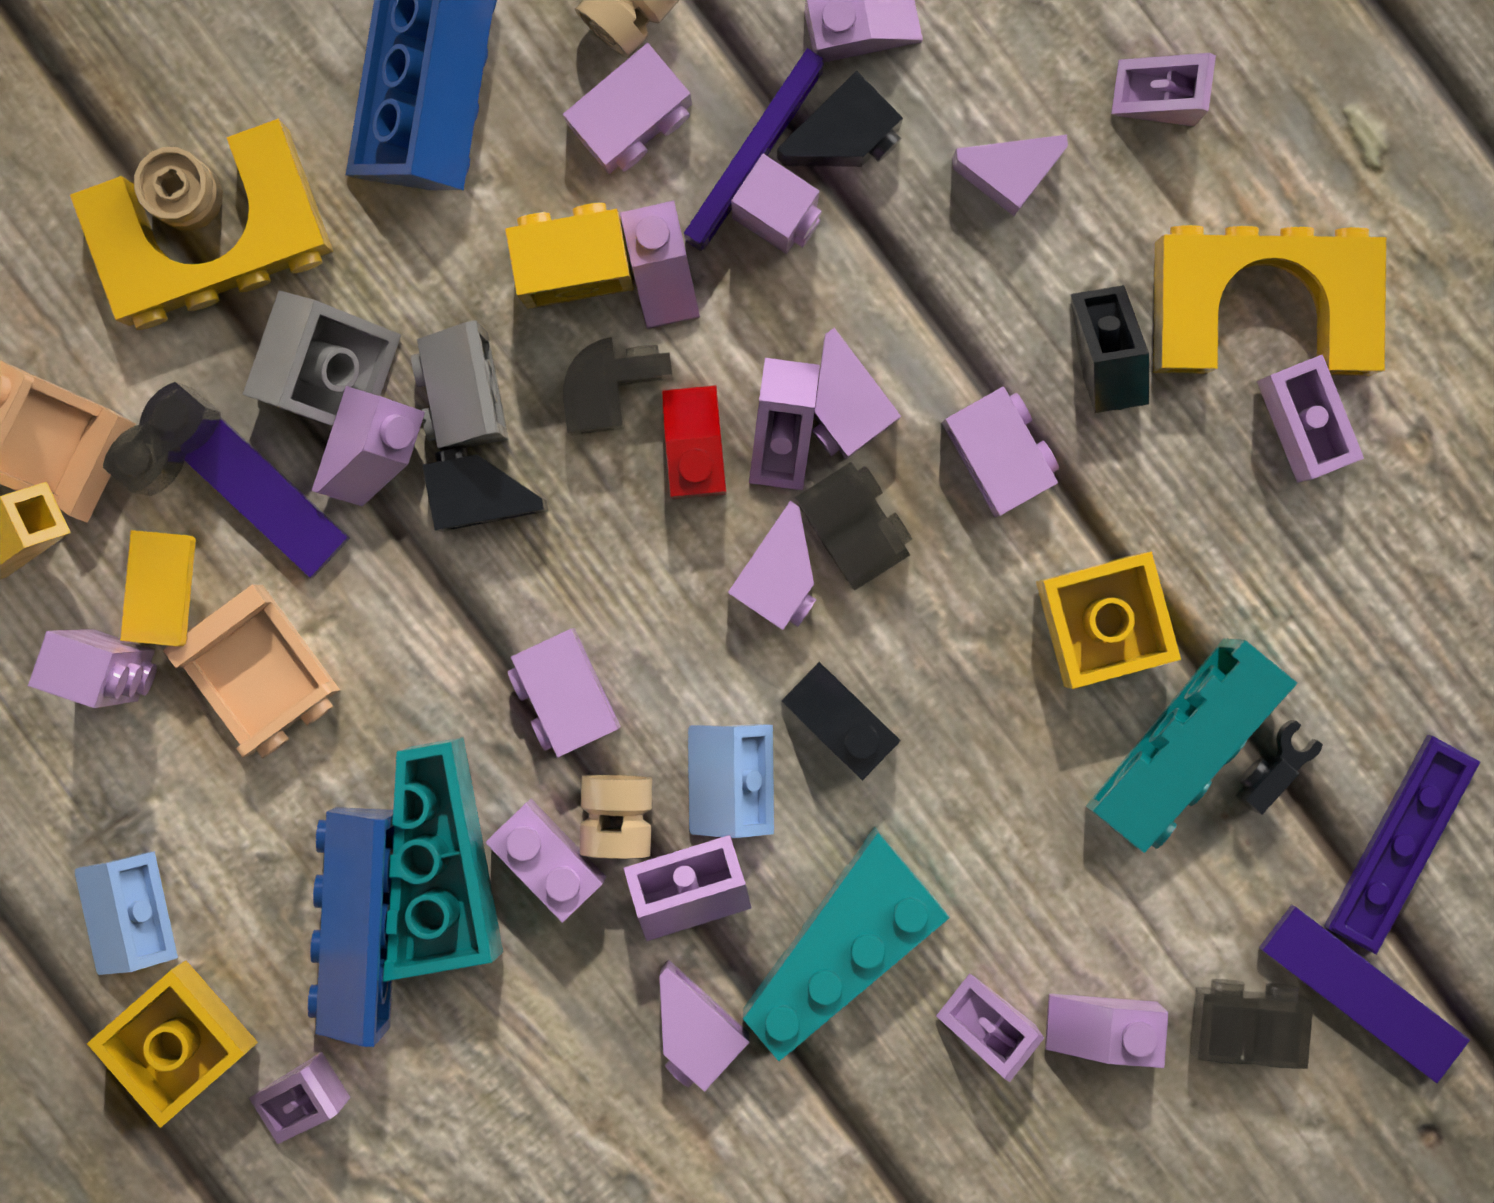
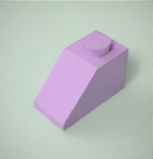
(860, 26)
(660, 264)
(848, 401)
(784, 423)
(366, 446)
(779, 573)
(1107, 1029)
(696, 1031)

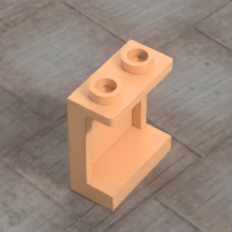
(55, 440)
(255, 671)

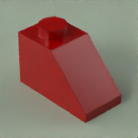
(693, 442)

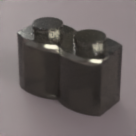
(169, 428)
(853, 524)
(1252, 1026)

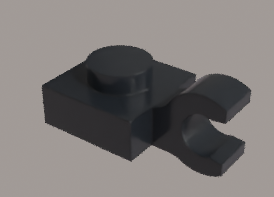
(1268, 779)

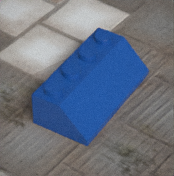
(420, 92)
(353, 942)

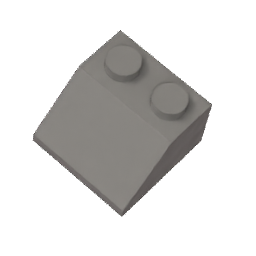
(314, 354)
(460, 387)

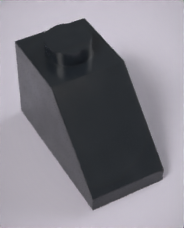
(845, 129)
(1111, 349)
(474, 492)
(841, 721)

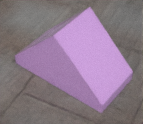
(1164, 88)
(1009, 169)
(991, 1027)
(301, 1099)

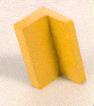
(158, 588)

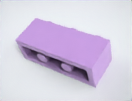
(93, 668)

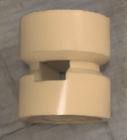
(623, 22)
(178, 188)
(615, 796)

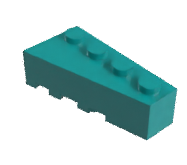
(1191, 743)
(439, 869)
(845, 945)

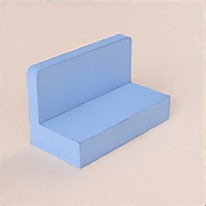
(731, 780)
(126, 914)

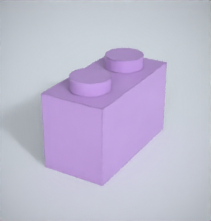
(629, 110)
(777, 205)
(1310, 419)
(1001, 450)
(563, 692)
(546, 860)
(687, 888)

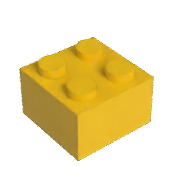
(569, 256)
(1108, 620)
(172, 1043)

